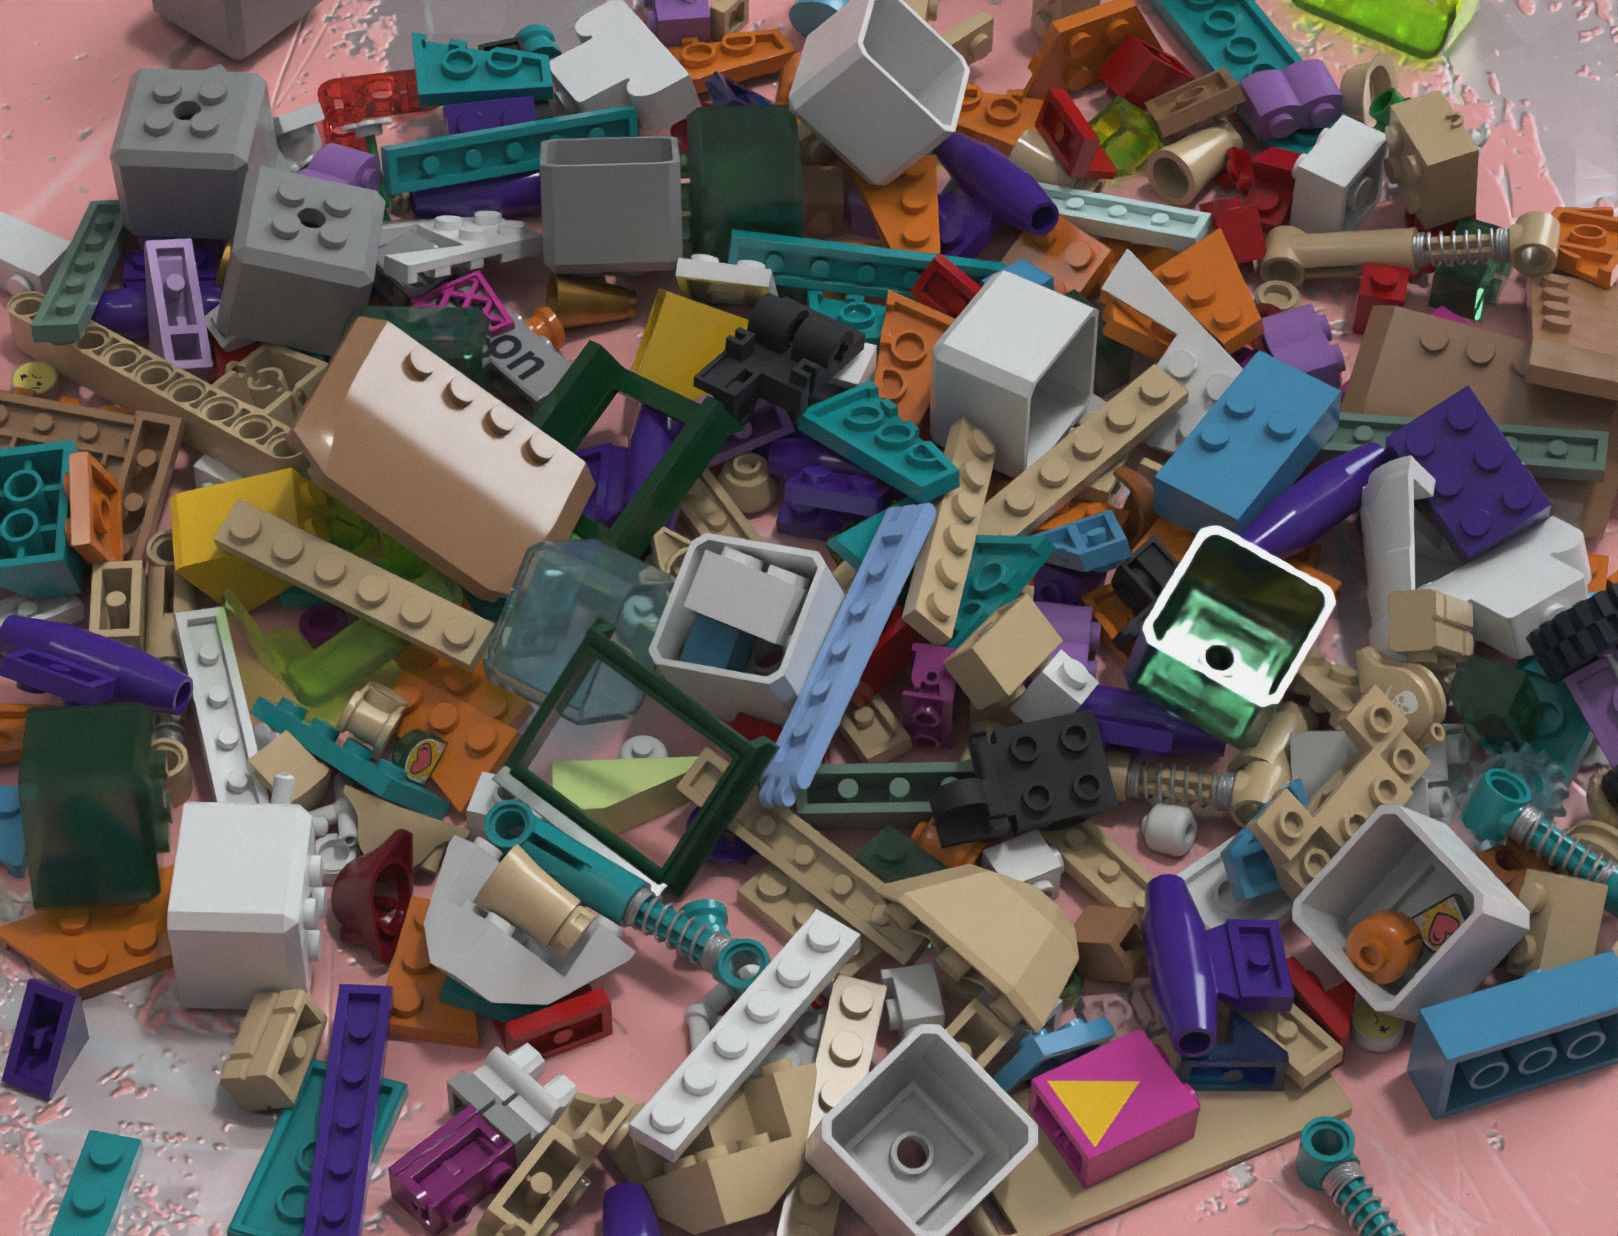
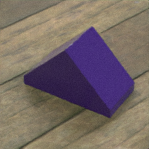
(46, 1038)

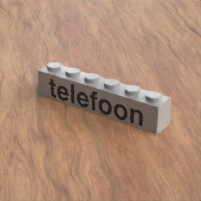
(522, 363)

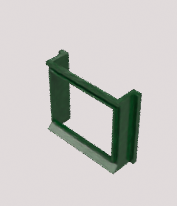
(582, 399)
(712, 819)

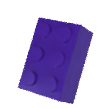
(1480, 483)

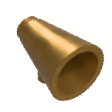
(588, 300)

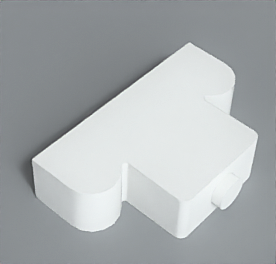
(622, 66)
(1522, 584)

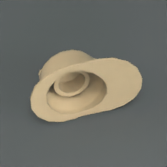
(1364, 83)

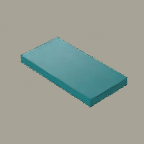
(281, 1182)

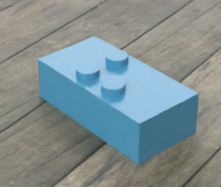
(1247, 447)
(1516, 1036)

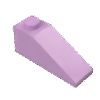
(176, 306)

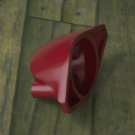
(374, 896)

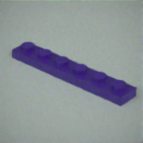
(349, 1111)

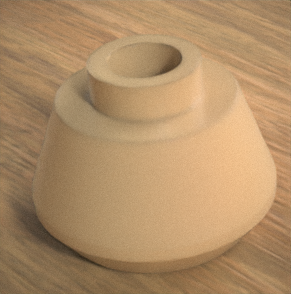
(748, 482)

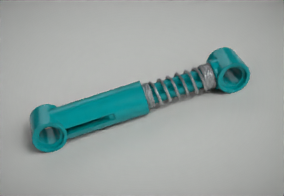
(1503, 809)
(623, 895)
(1342, 1176)

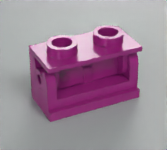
(935, 699)
(452, 1171)

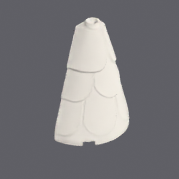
(1400, 543)

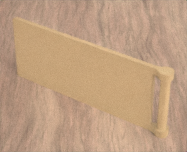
(1049, 1200)

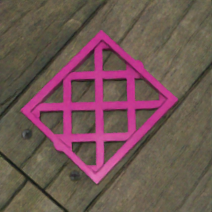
(448, 291)

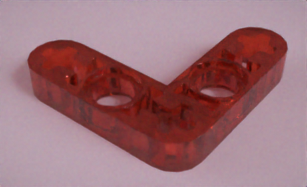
(359, 103)

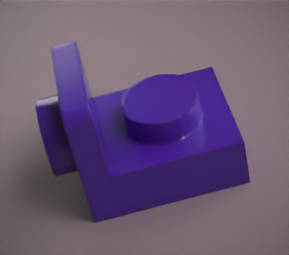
(1065, 585)

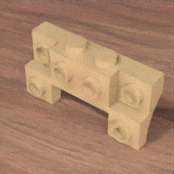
(1383, 772)
(557, 1168)

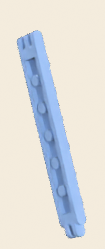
(845, 653)

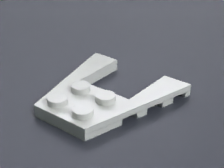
(460, 243)
(1191, 359)

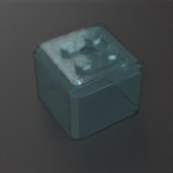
(554, 604)

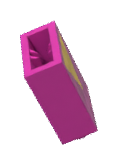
(1114, 1107)

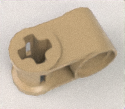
(373, 715)

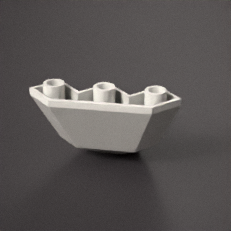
(1321, 752)
(495, 955)

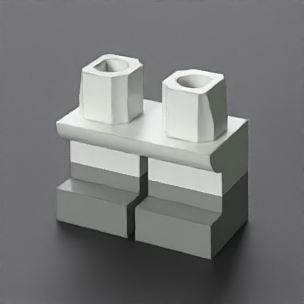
(511, 1097)

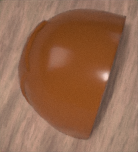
(1139, 503)

